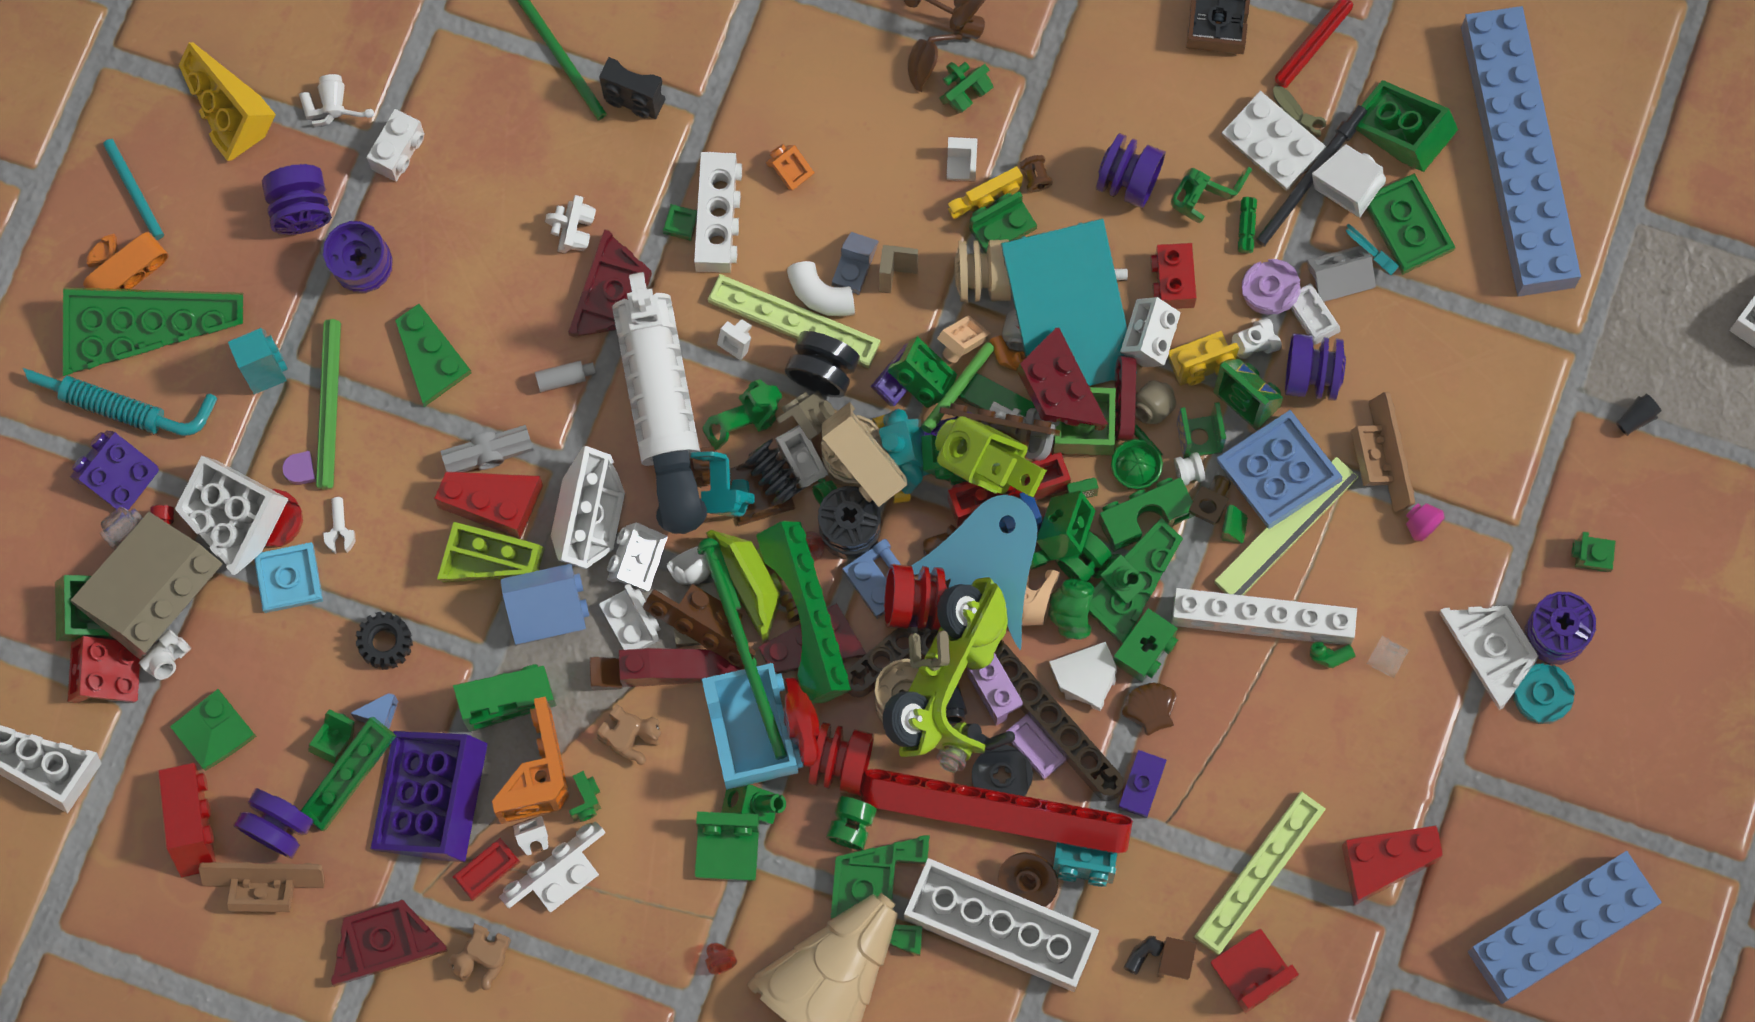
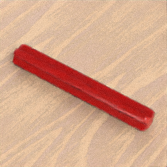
(1313, 42)

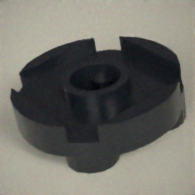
(1012, 762)

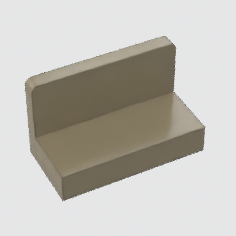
(896, 259)

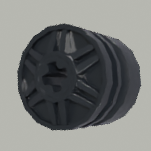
(843, 537)

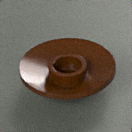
(1014, 878)

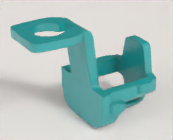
(720, 498)

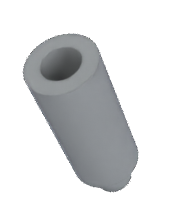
(563, 375)

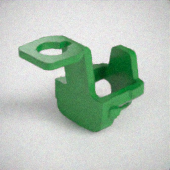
(1194, 183)
(757, 408)

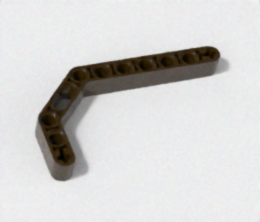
(1034, 708)

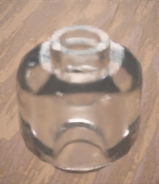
(119, 525)

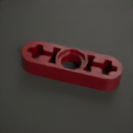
(1125, 398)

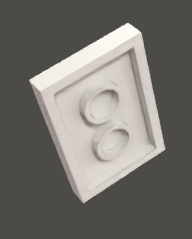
(1273, 140)

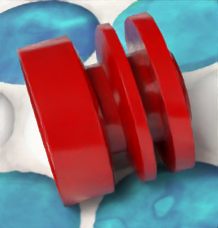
(913, 596)
(842, 759)

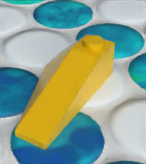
(231, 107)

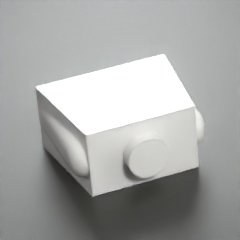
(1349, 179)

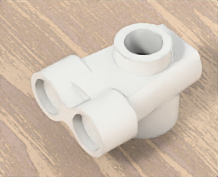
(1256, 339)
(161, 656)

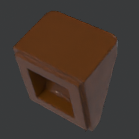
(605, 673)

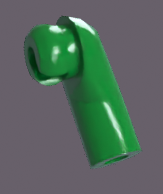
(1331, 658)

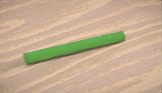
(958, 386)

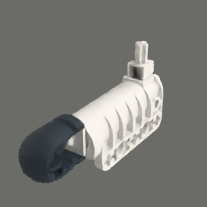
(660, 402)

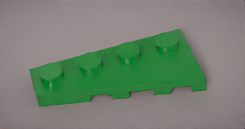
(1150, 558)

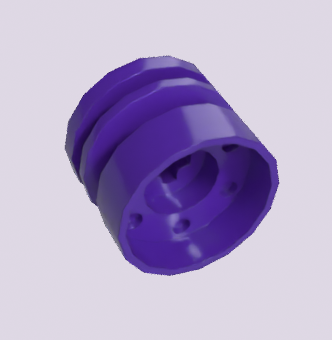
(1130, 170)
(296, 199)
(344, 249)
(1314, 367)
(1545, 632)

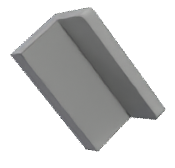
(1342, 273)

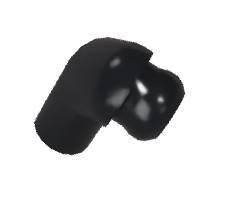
(1140, 952)

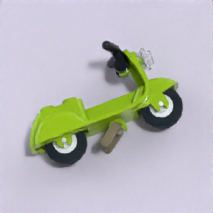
(971, 627)

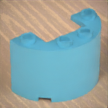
(740, 732)

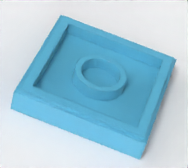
(288, 577)

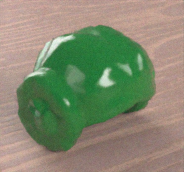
(1071, 607)

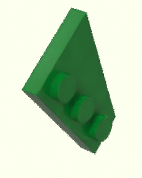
(430, 355)

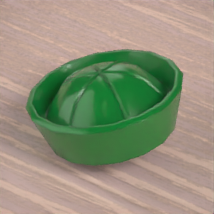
(1136, 464)

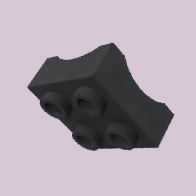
(631, 90)

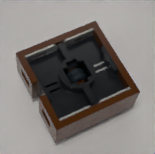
(1218, 25)

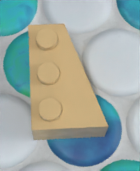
(862, 456)

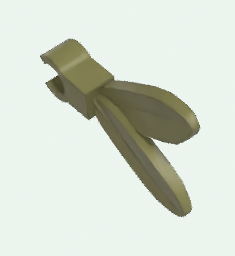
(1290, 106)

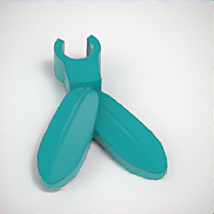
(1379, 256)

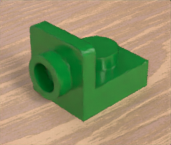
(1593, 553)

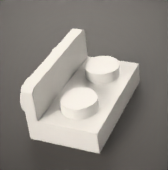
(636, 556)
(630, 620)

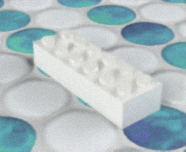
(1001, 925)

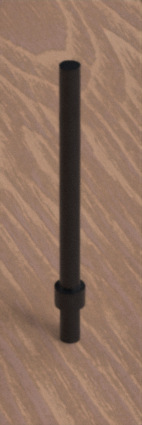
(1343, 133)

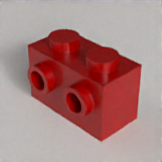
(1174, 275)

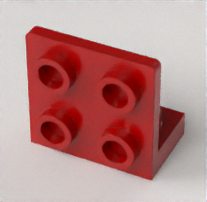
(102, 671)
(1253, 970)

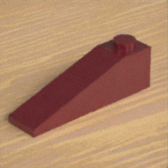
(670, 666)

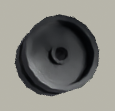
(822, 364)

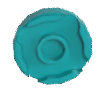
(1544, 694)

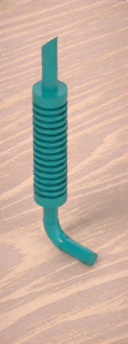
(119, 406)

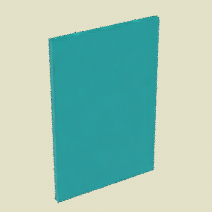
(1070, 284)

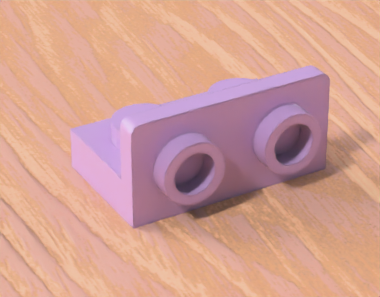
(995, 690)

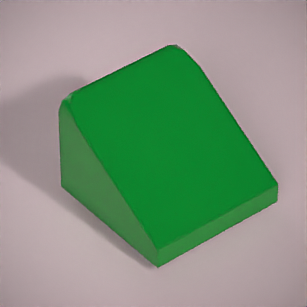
(1234, 525)

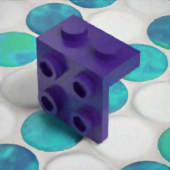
(114, 470)

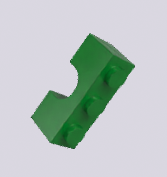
(1168, 500)

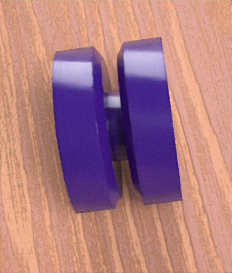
(275, 819)

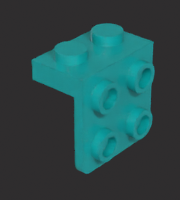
(1084, 863)

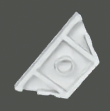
(1493, 648)

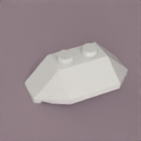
(587, 509)

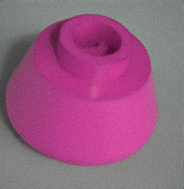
(1423, 520)

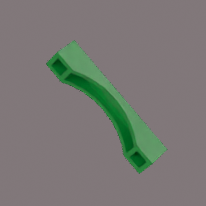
(821, 665)

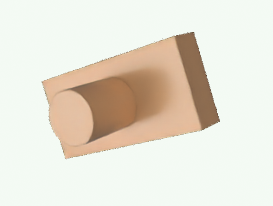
(962, 338)

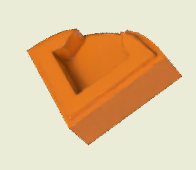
(102, 251)

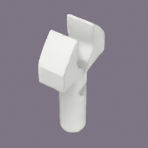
(339, 527)

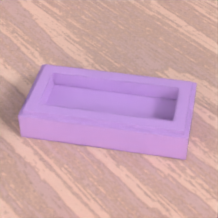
(1036, 747)

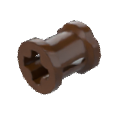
(1036, 163)

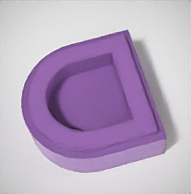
(299, 468)

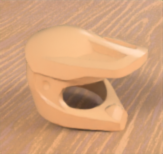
(1037, 601)

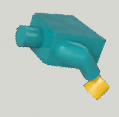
(903, 443)

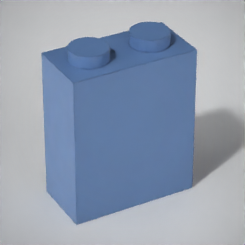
(544, 603)

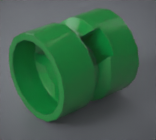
(1095, 555)
(855, 813)

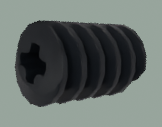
(773, 473)

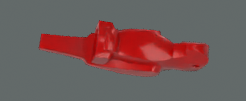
(801, 722)

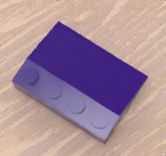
(429, 795)

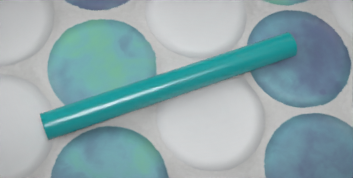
(133, 189)

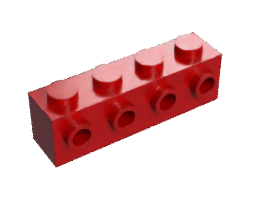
(967, 496)

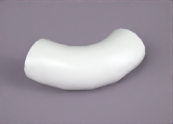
(818, 295)

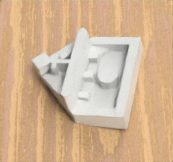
(1086, 675)

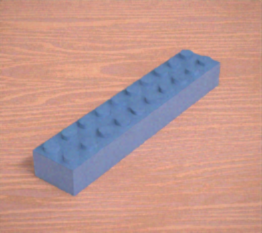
(1520, 151)

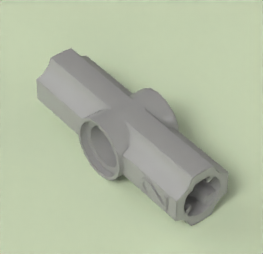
(487, 450)

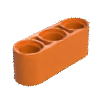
(129, 265)

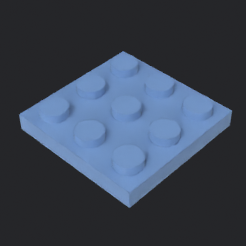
(1279, 469)

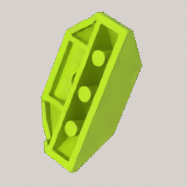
(751, 580)

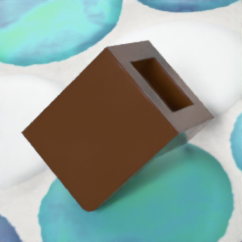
(1177, 958)

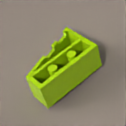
(486, 555)

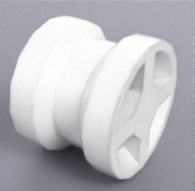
(1190, 468)

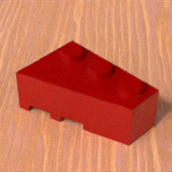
(490, 499)
(186, 818)
(1387, 858)

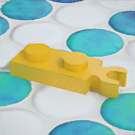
(987, 192)

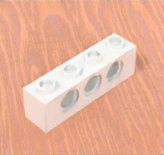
(715, 168)

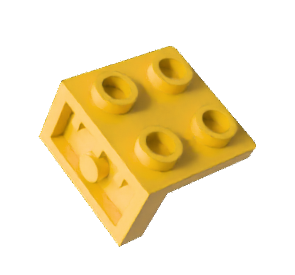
(1201, 358)

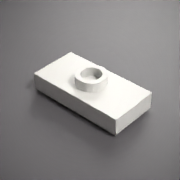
(1314, 315)

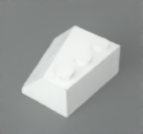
(230, 512)

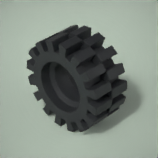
(396, 653)

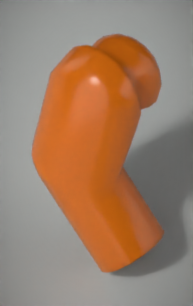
(1004, 356)

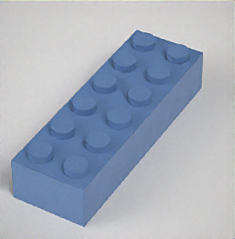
(1564, 927)

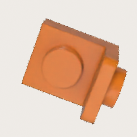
(790, 165)

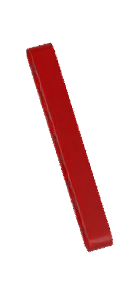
(997, 810)

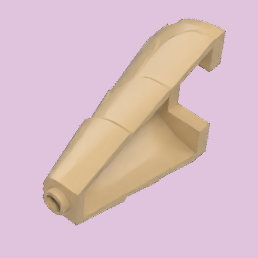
(832, 970)

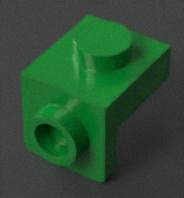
(332, 737)
(588, 790)

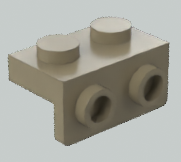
(808, 412)

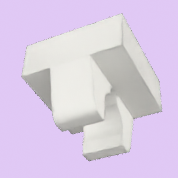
(735, 338)
(529, 832)

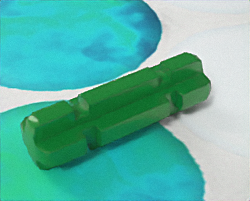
(1247, 225)

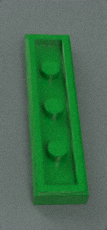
(348, 773)

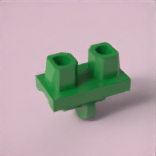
(976, 79)

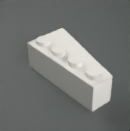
(45, 767)

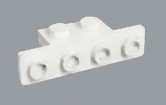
(559, 874)

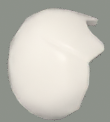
(689, 567)

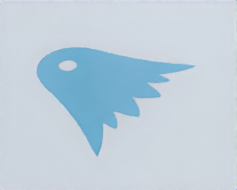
(984, 551)

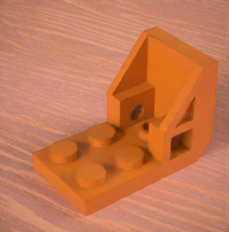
(524, 793)

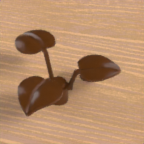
(925, 53)

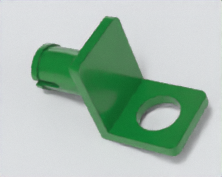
(1121, 577)
(754, 801)

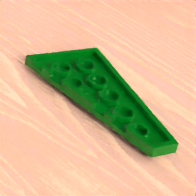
(127, 322)

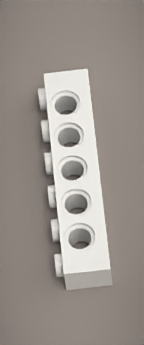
(1264, 617)

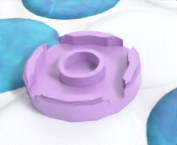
(1271, 287)

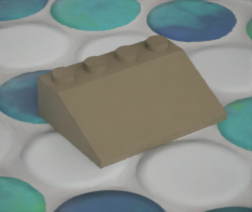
(146, 583)

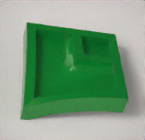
(213, 730)

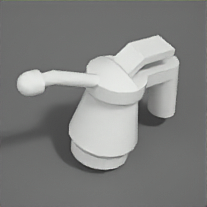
(331, 94)

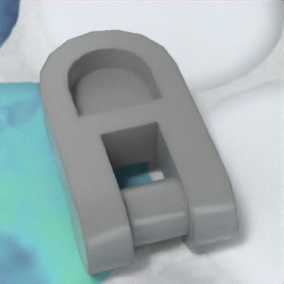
(1039, 443)

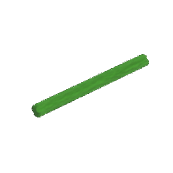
(328, 404)

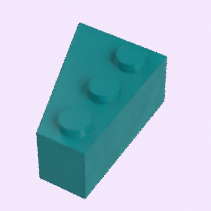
(259, 360)

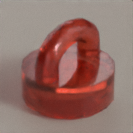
(815, 545)
(719, 961)

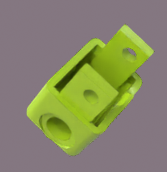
(986, 457)

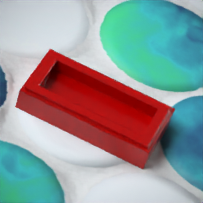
(486, 869)

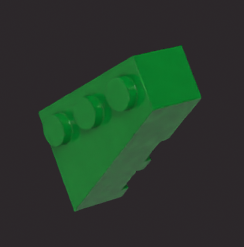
(502, 696)

